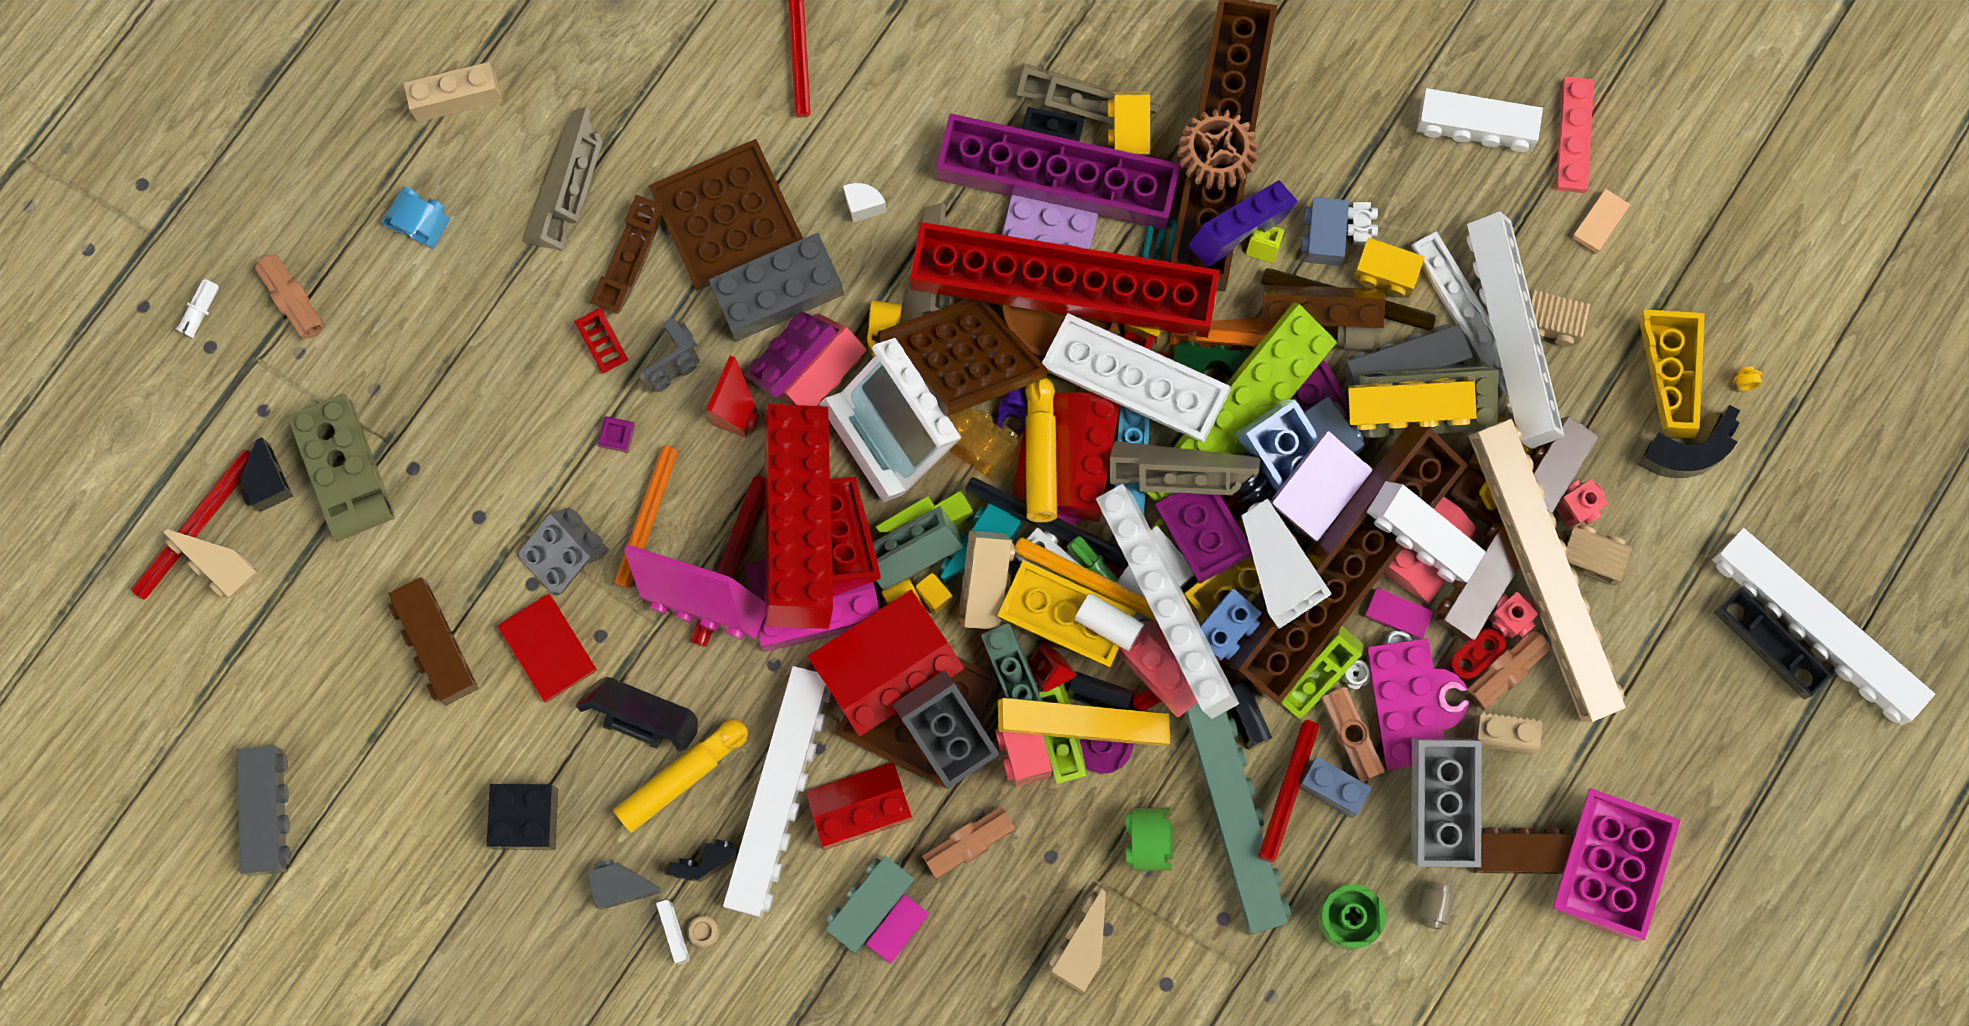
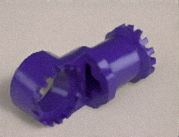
(1014, 406)

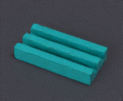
(1171, 222)

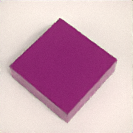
(616, 434)

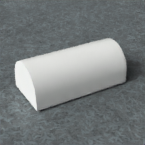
(1109, 622)

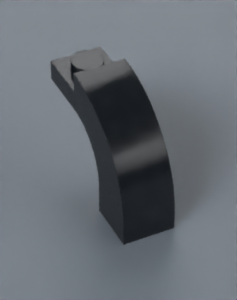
(1680, 460)

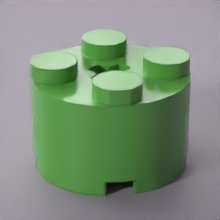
(1150, 839)
(1364, 904)

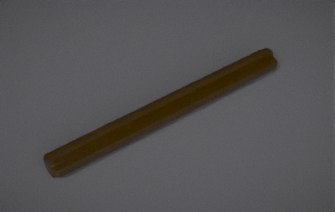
(1393, 311)

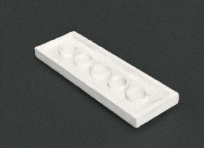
(1136, 377)

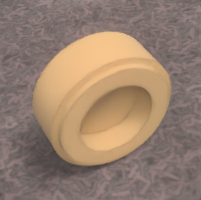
(703, 931)

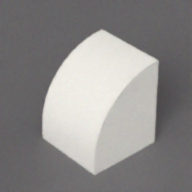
(863, 201)

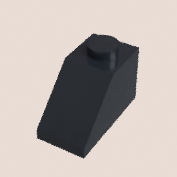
(264, 478)

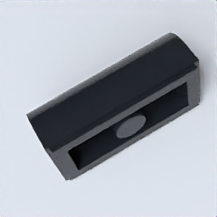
(1053, 124)
(1099, 692)
(1249, 718)

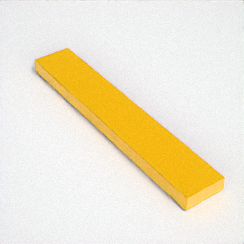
(1083, 722)

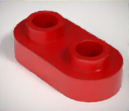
(1477, 655)

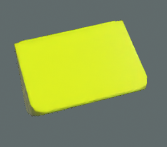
(1265, 245)

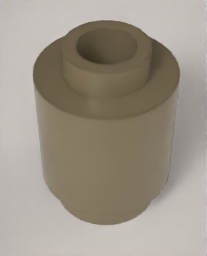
(1357, 337)
(1436, 905)

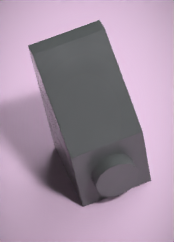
(618, 885)

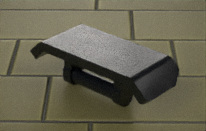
(640, 714)

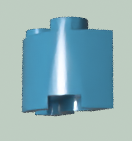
(416, 217)

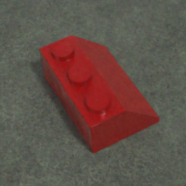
(859, 806)

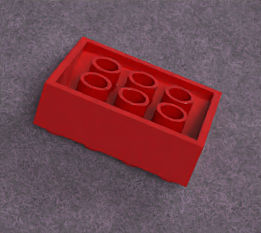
(1083, 452)
(852, 546)
(883, 661)

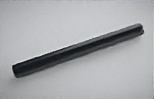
(1056, 527)

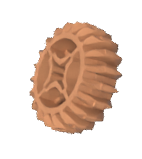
(1199, 135)

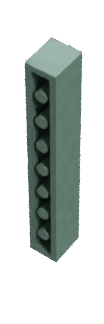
(1237, 820)

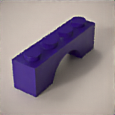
(1228, 229)

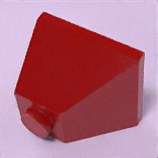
(732, 403)

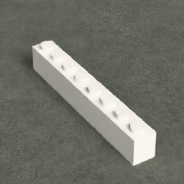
(1514, 329)
(1167, 602)
(1823, 627)
(777, 793)

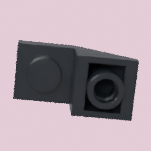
(714, 858)

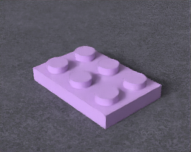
(1049, 222)

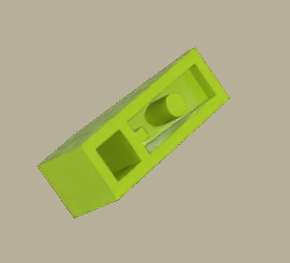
(1324, 672)
(1063, 752)

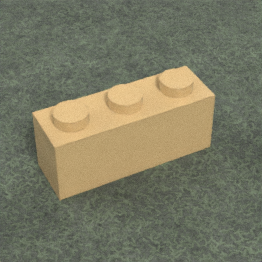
(453, 92)
(985, 579)

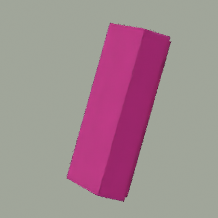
(1398, 613)
(897, 929)

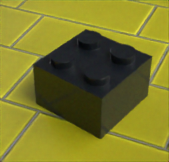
(522, 817)

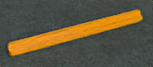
(1083, 577)

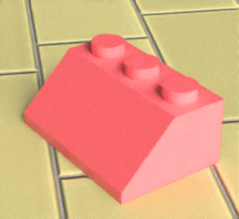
(826, 368)
(1419, 577)
(1159, 669)

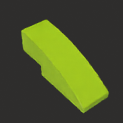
(955, 507)

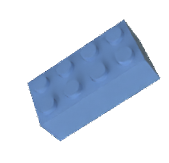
(1280, 441)

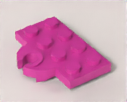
(1410, 698)

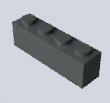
(1440, 349)
(262, 811)

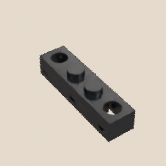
(1773, 643)

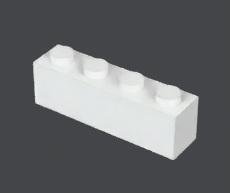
(1479, 120)
(1425, 532)

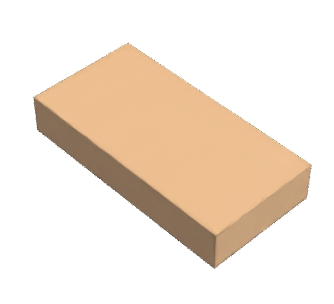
(1601, 221)

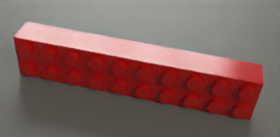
(1064, 279)

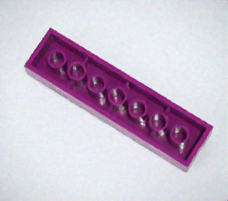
(1057, 171)

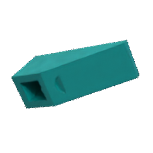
(986, 520)

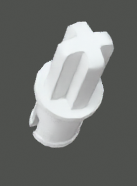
(198, 308)

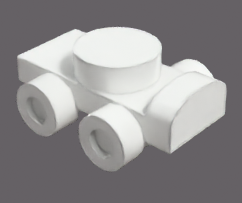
(1361, 227)

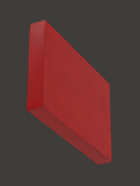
(547, 648)

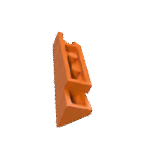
(1230, 333)

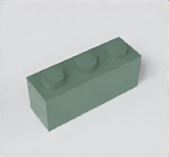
(916, 546)
(869, 903)

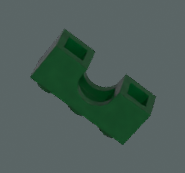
(1207, 358)

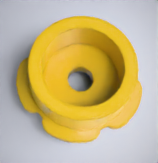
(1748, 379)

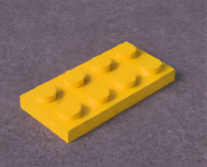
(1048, 608)

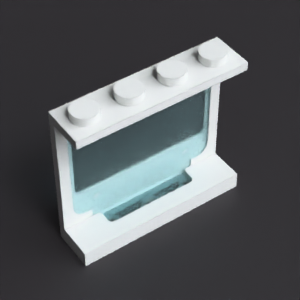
(891, 422)

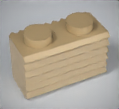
(1559, 317)
(1597, 556)
(1508, 733)

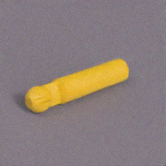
(1041, 453)
(680, 775)

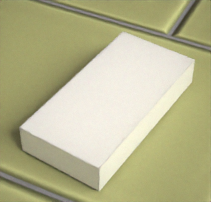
(673, 932)

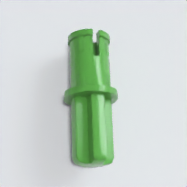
(1089, 558)

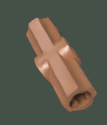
(289, 296)
(1508, 670)
(1343, 716)
(968, 842)

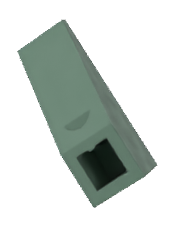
(1011, 664)

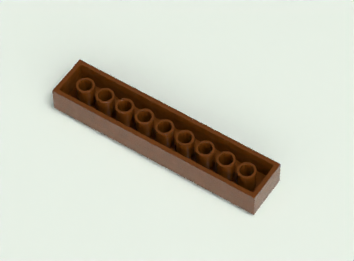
(1233, 84)
(1349, 561)

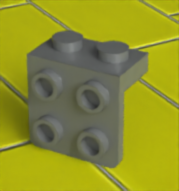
(679, 362)
(561, 549)

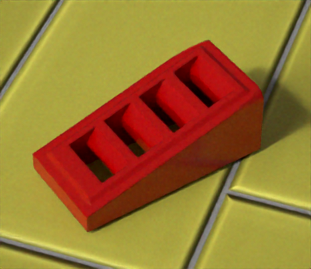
(590, 318)

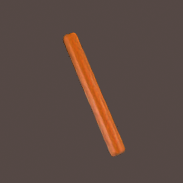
(648, 511)

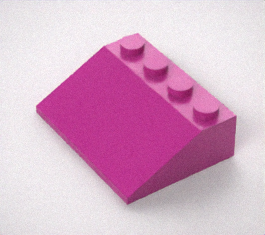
(696, 594)
(848, 610)
(1616, 865)

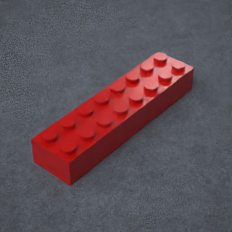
(798, 517)

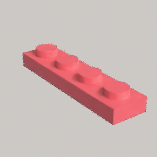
(1575, 135)

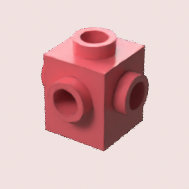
(1581, 503)
(1506, 623)

